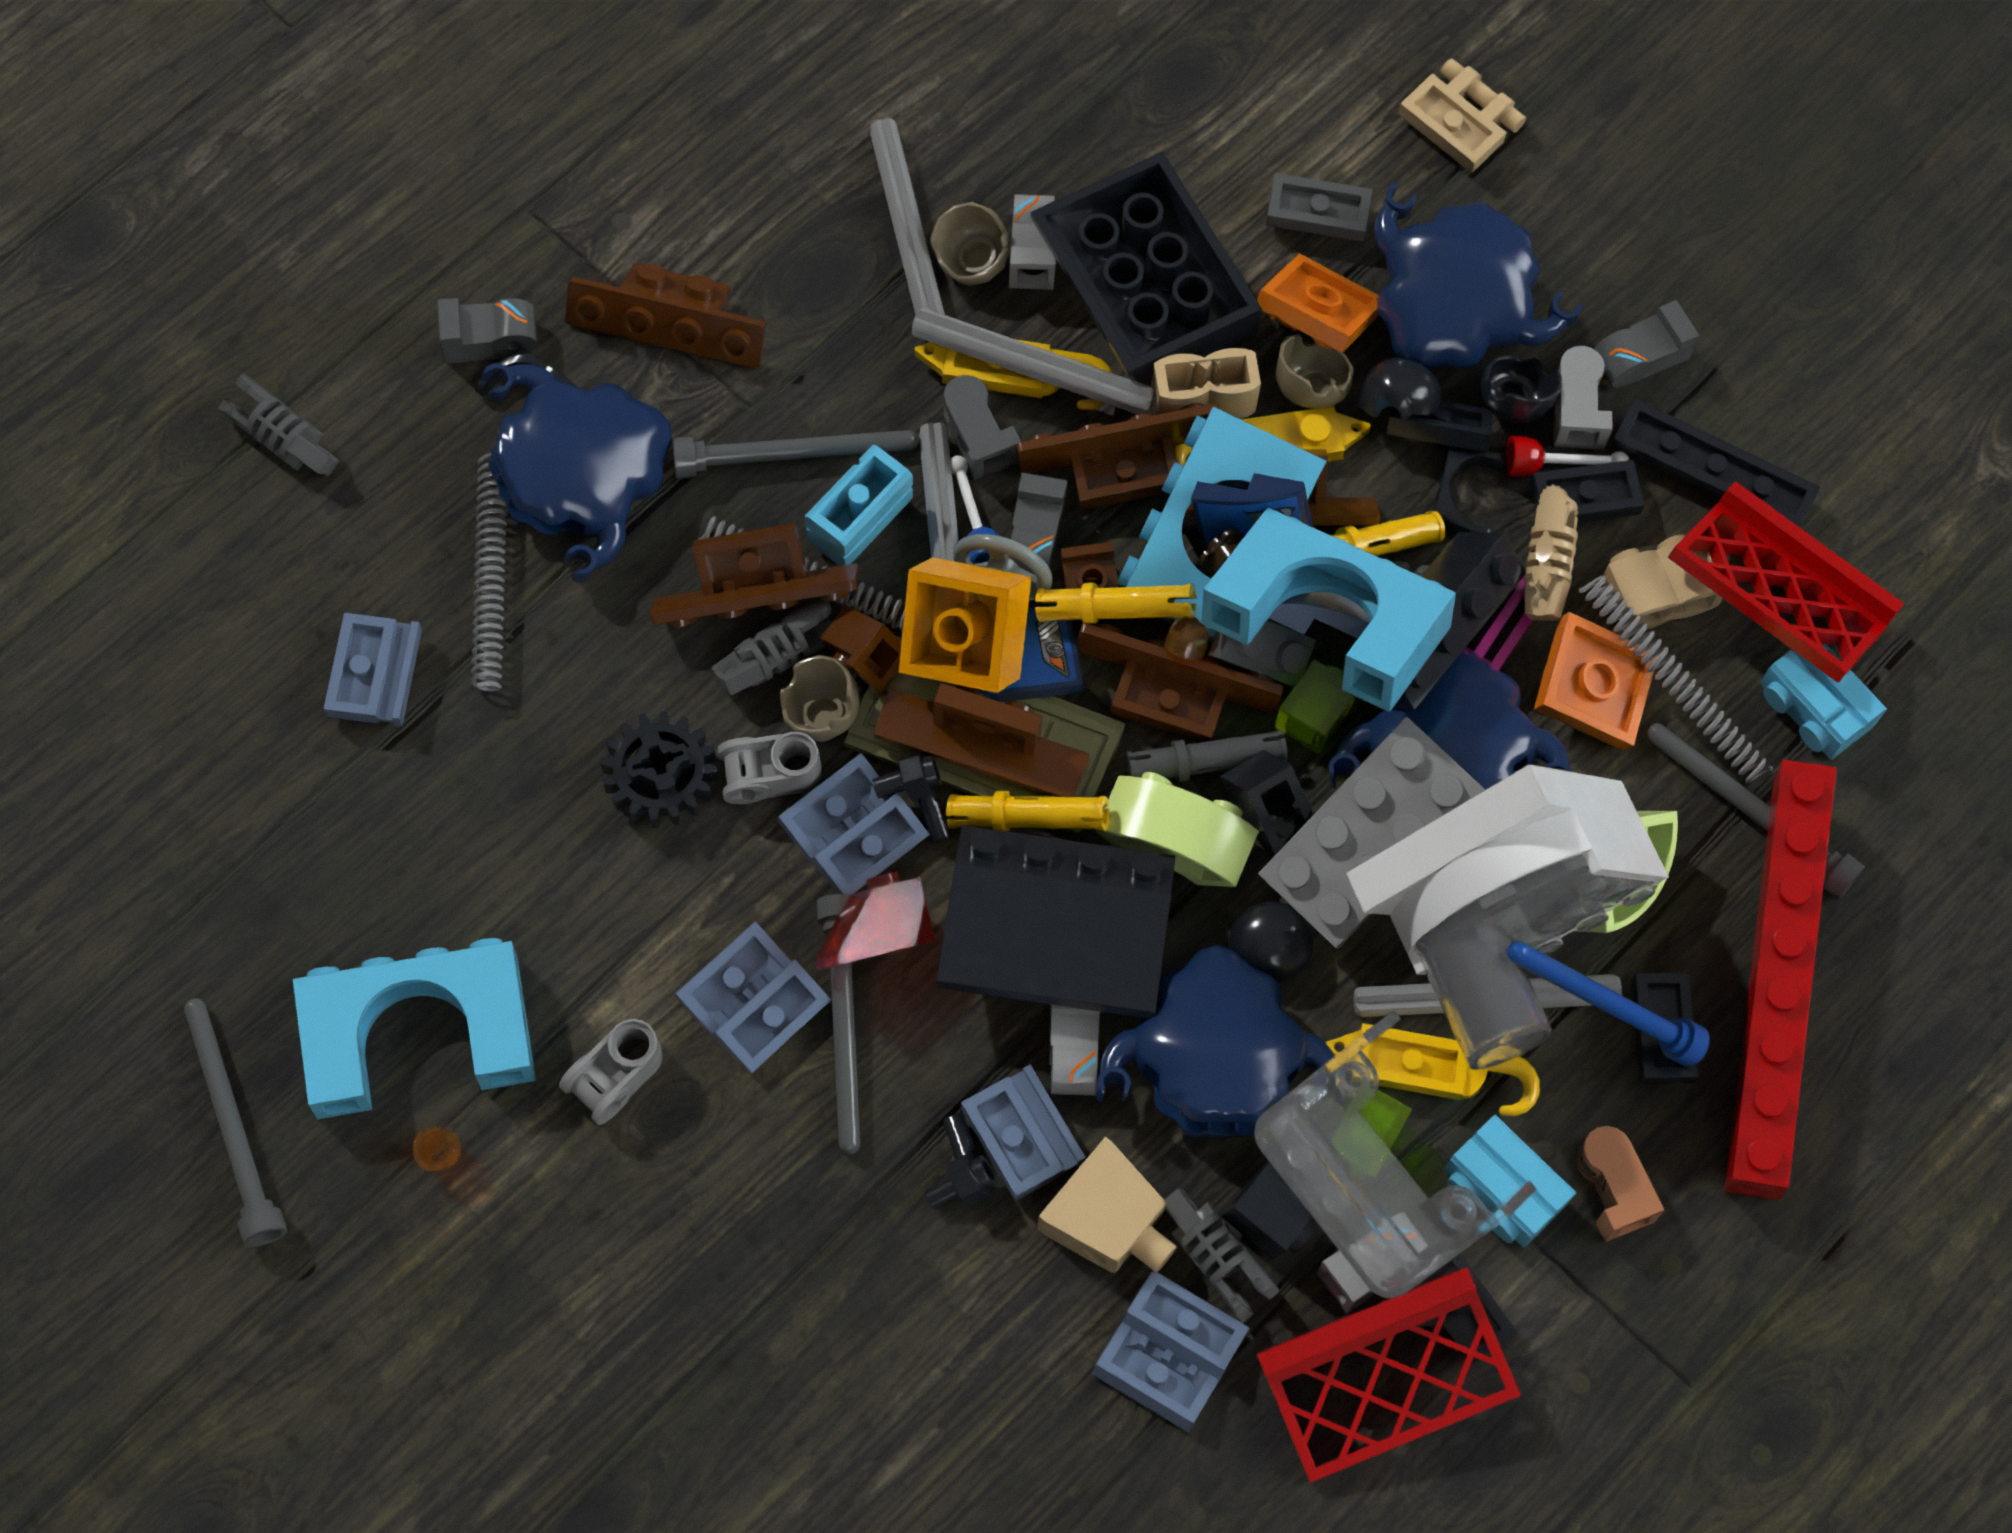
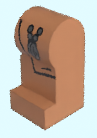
(1620, 1181)

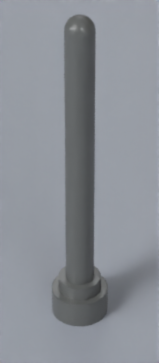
(694, 456)
(1839, 870)
(844, 1034)
(259, 1220)

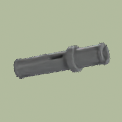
(1184, 760)

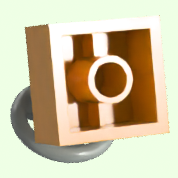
(971, 618)

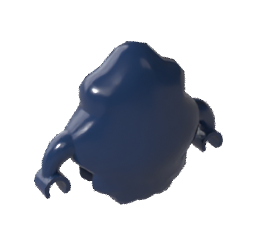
(1460, 285)
(576, 458)
(1472, 719)
(1214, 1047)

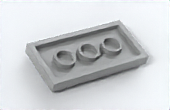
(1385, 800)

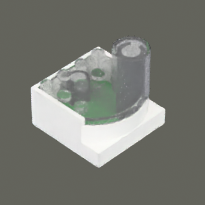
(1505, 868)

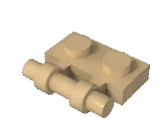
(1456, 124)

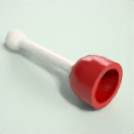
(1528, 456)

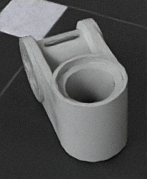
(765, 767)
(611, 1072)

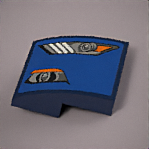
(1226, 507)
(1048, 661)

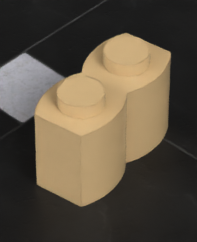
(1222, 377)
(1659, 586)

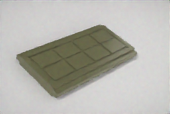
(1061, 723)

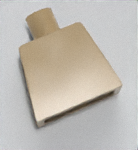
(1108, 1213)

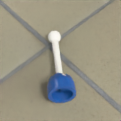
(959, 468)

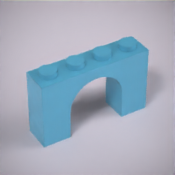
(1222, 454)
(1290, 558)
(341, 1006)

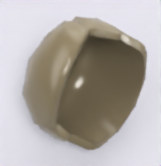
(970, 243)
(1313, 374)
(820, 698)

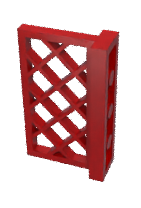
(1799, 566)
(1368, 1327)

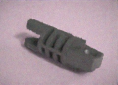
(280, 429)
(774, 648)
(1216, 1251)

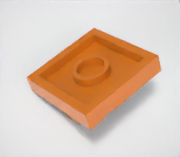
(1319, 303)
(1594, 682)

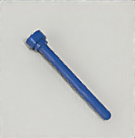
(1678, 1038)

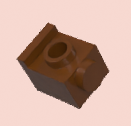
(1089, 565)
(864, 647)

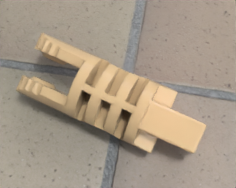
(1551, 555)

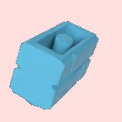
(859, 506)
(1827, 711)
(1500, 1163)

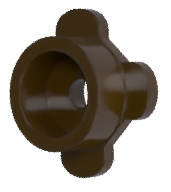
(1220, 549)

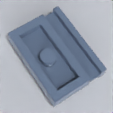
(372, 669)
(1022, 1132)

